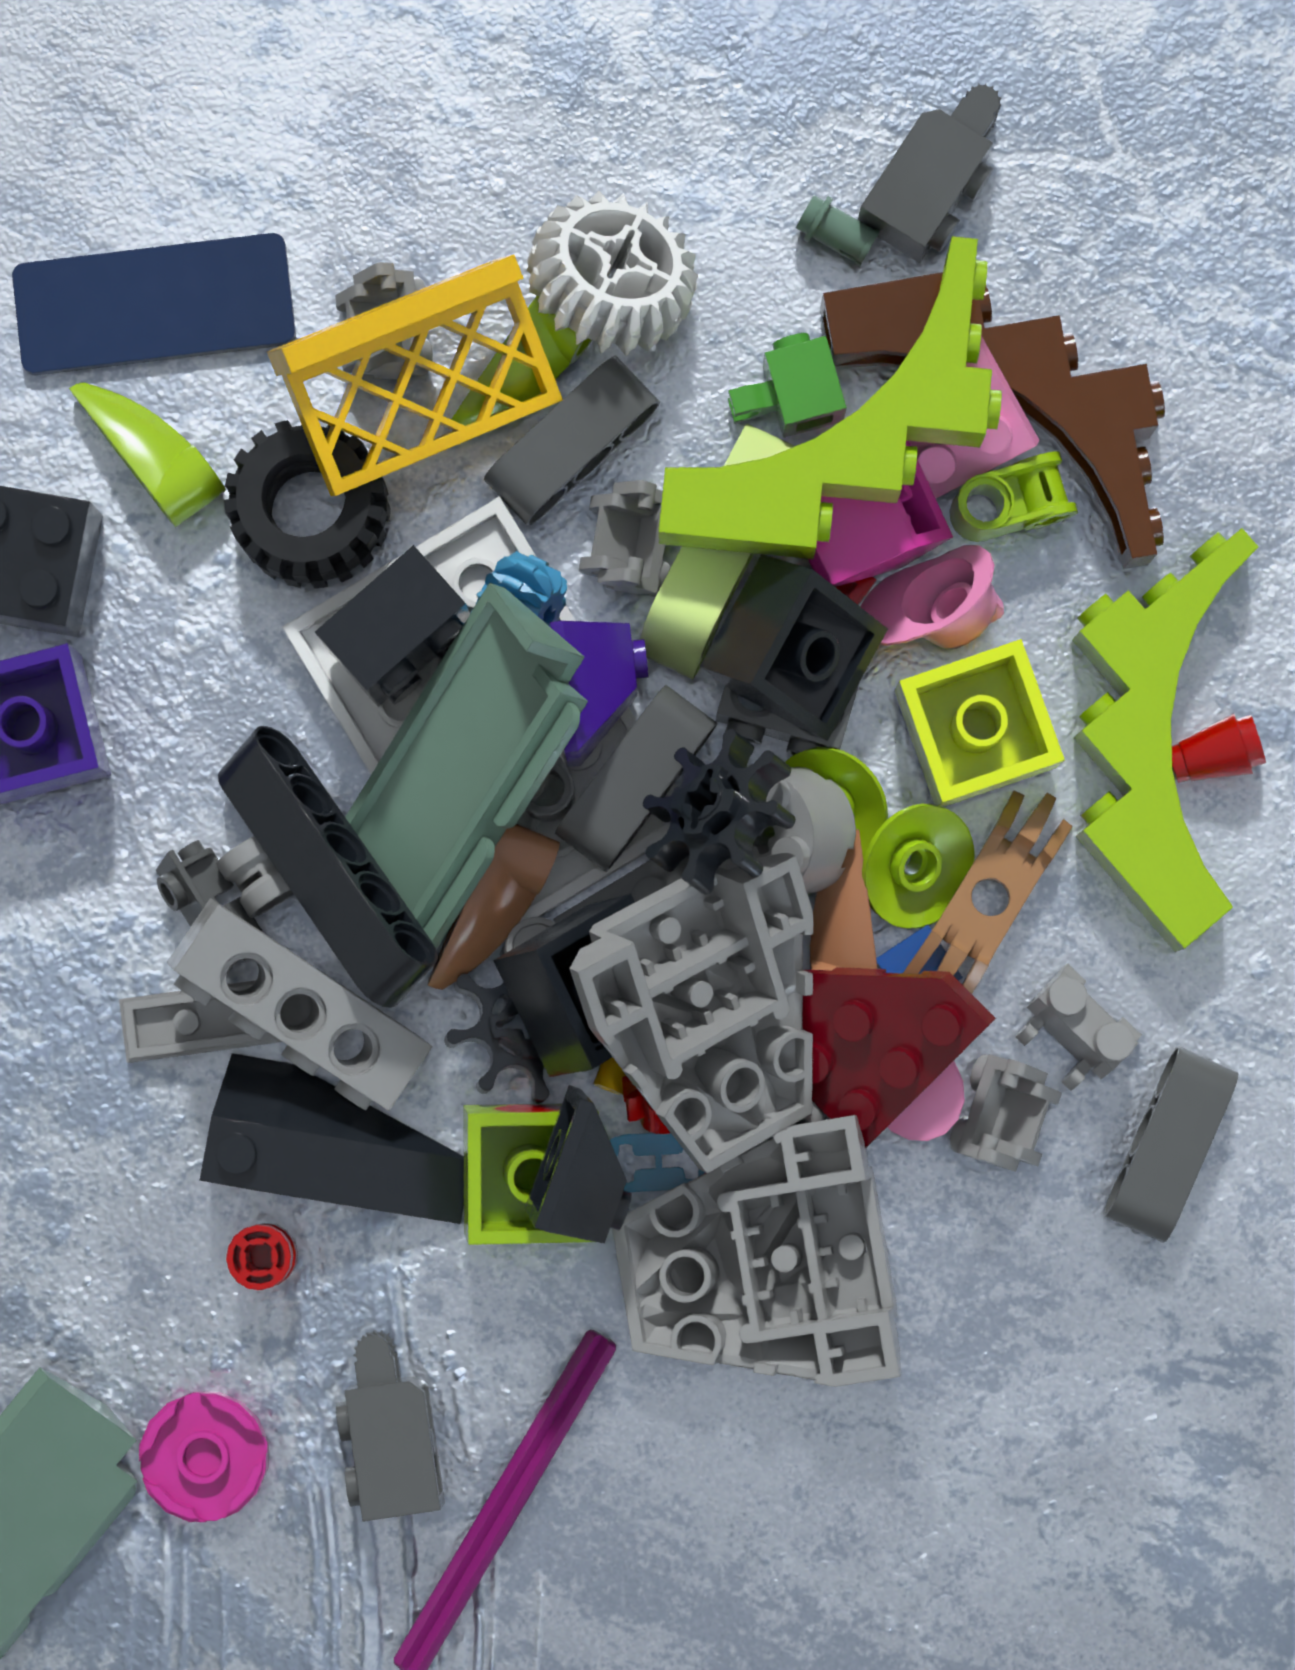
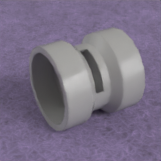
(255, 876)

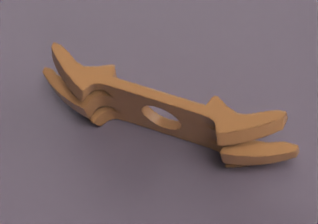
(1011, 866)

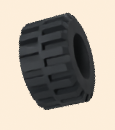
(313, 557)

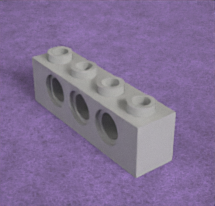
(389, 1049)

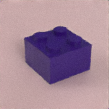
(47, 724)

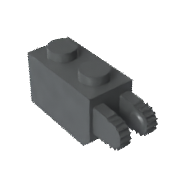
(932, 174)
(389, 1436)

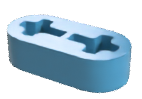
(653, 1178)

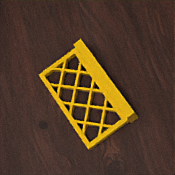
(395, 322)

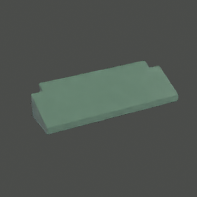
(469, 757)
(56, 1490)

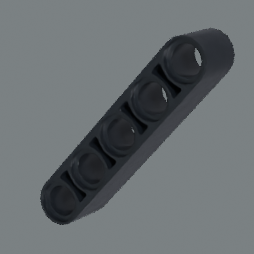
(327, 867)

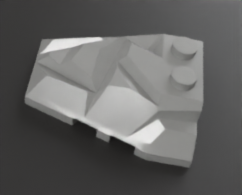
(708, 1005)
(768, 1263)

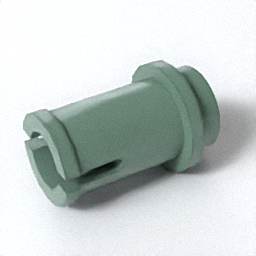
(836, 229)

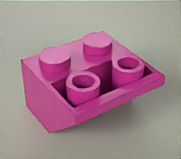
(880, 536)

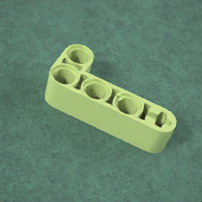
(701, 583)

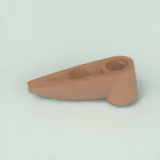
(496, 904)
(843, 920)

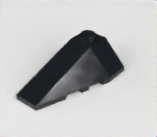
(305, 1140)

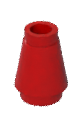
(1219, 751)

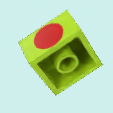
(500, 1167)

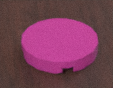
(204, 1456)

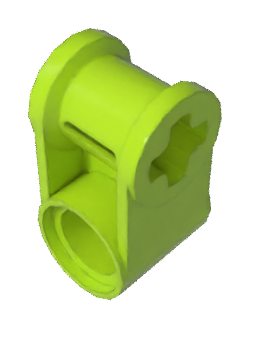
(1024, 495)

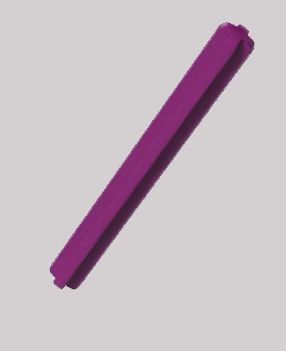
(505, 1502)

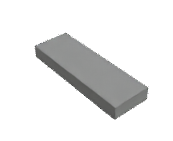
(181, 1026)

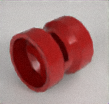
(270, 1249)

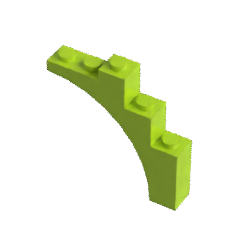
(931, 398)
(1140, 654)

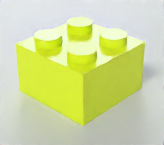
(978, 724)

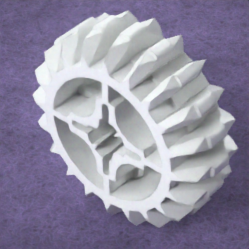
(579, 250)

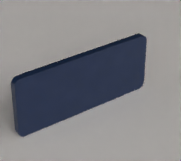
(154, 304)

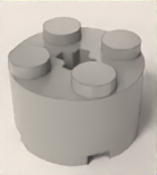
(820, 832)

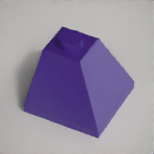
(603, 678)

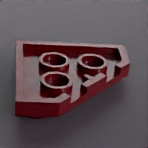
(884, 1039)

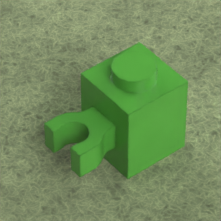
(799, 387)

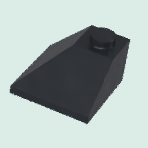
(579, 1176)

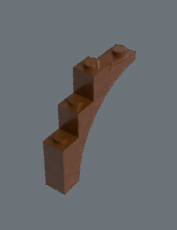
(1088, 415)

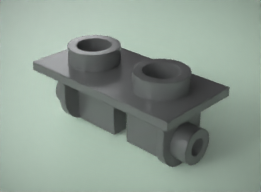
(194, 881)

